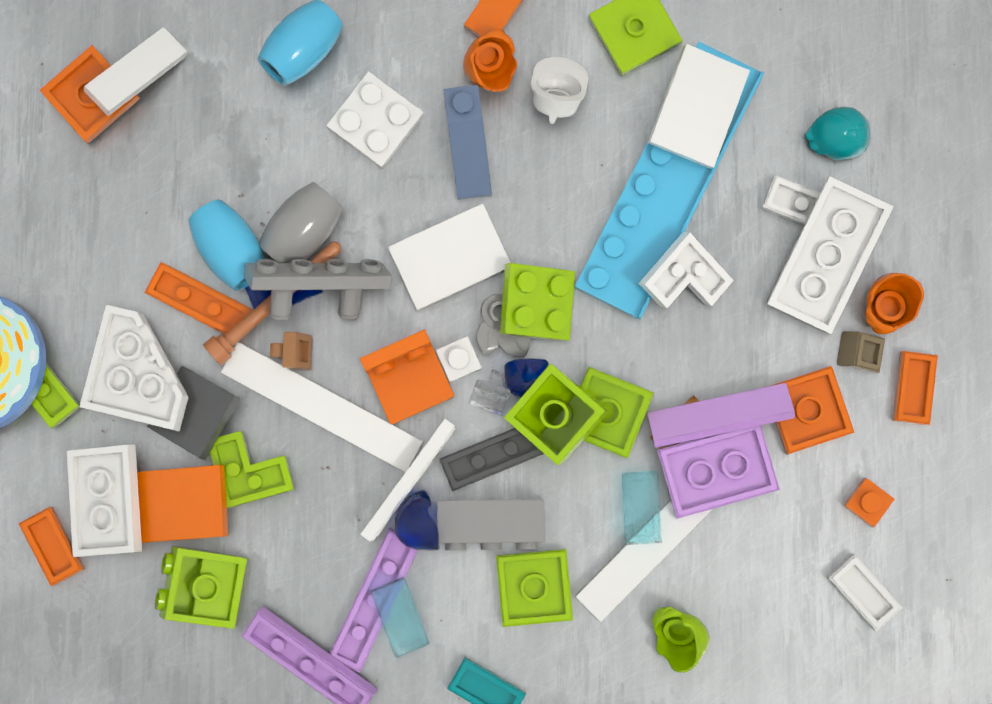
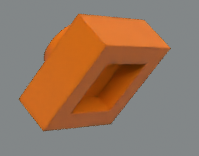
(869, 502)

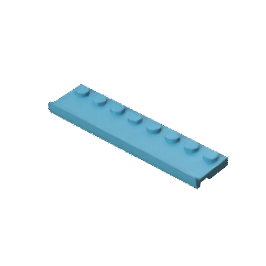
(652, 215)

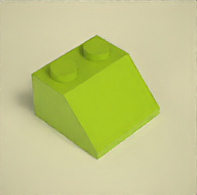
(556, 414)

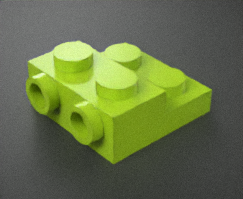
(201, 587)

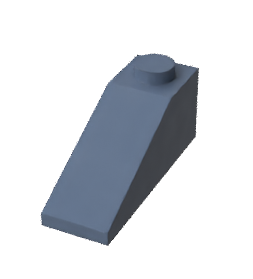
(467, 142)

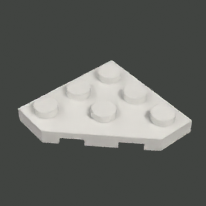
(132, 373)

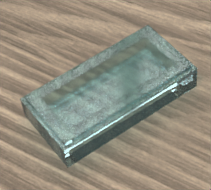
(641, 508)
(399, 617)

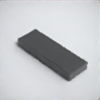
(487, 458)

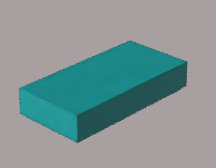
(482, 686)

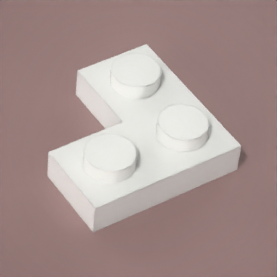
(682, 266)

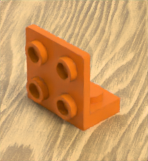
(407, 377)

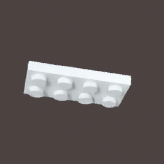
(829, 254)

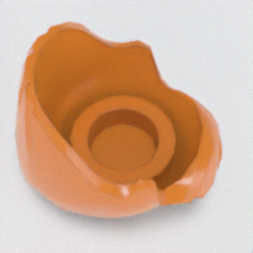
(491, 61)
(893, 302)

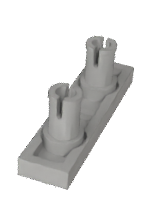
(305, 275)

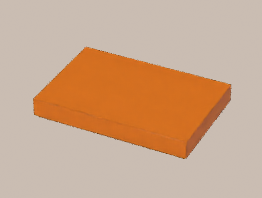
(182, 503)

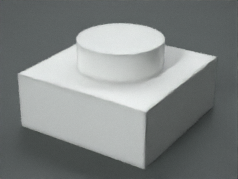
(458, 359)

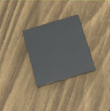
(204, 415)

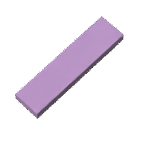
(721, 415)
(363, 619)
(307, 660)

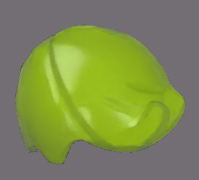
(680, 638)

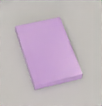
(717, 470)

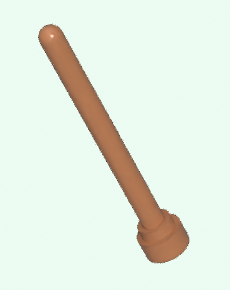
(222, 345)

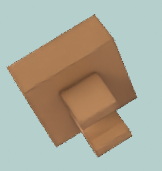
(294, 351)

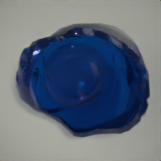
(414, 525)

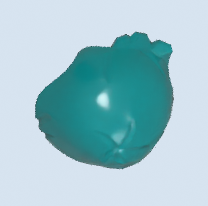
(839, 133)

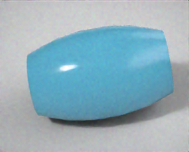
(300, 42)
(224, 242)

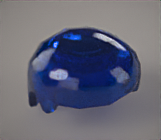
(522, 373)

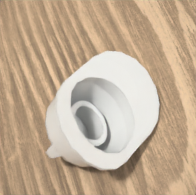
(558, 86)

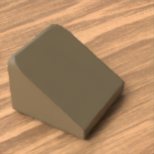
(860, 351)

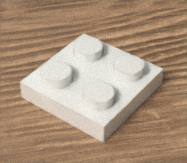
(375, 120)

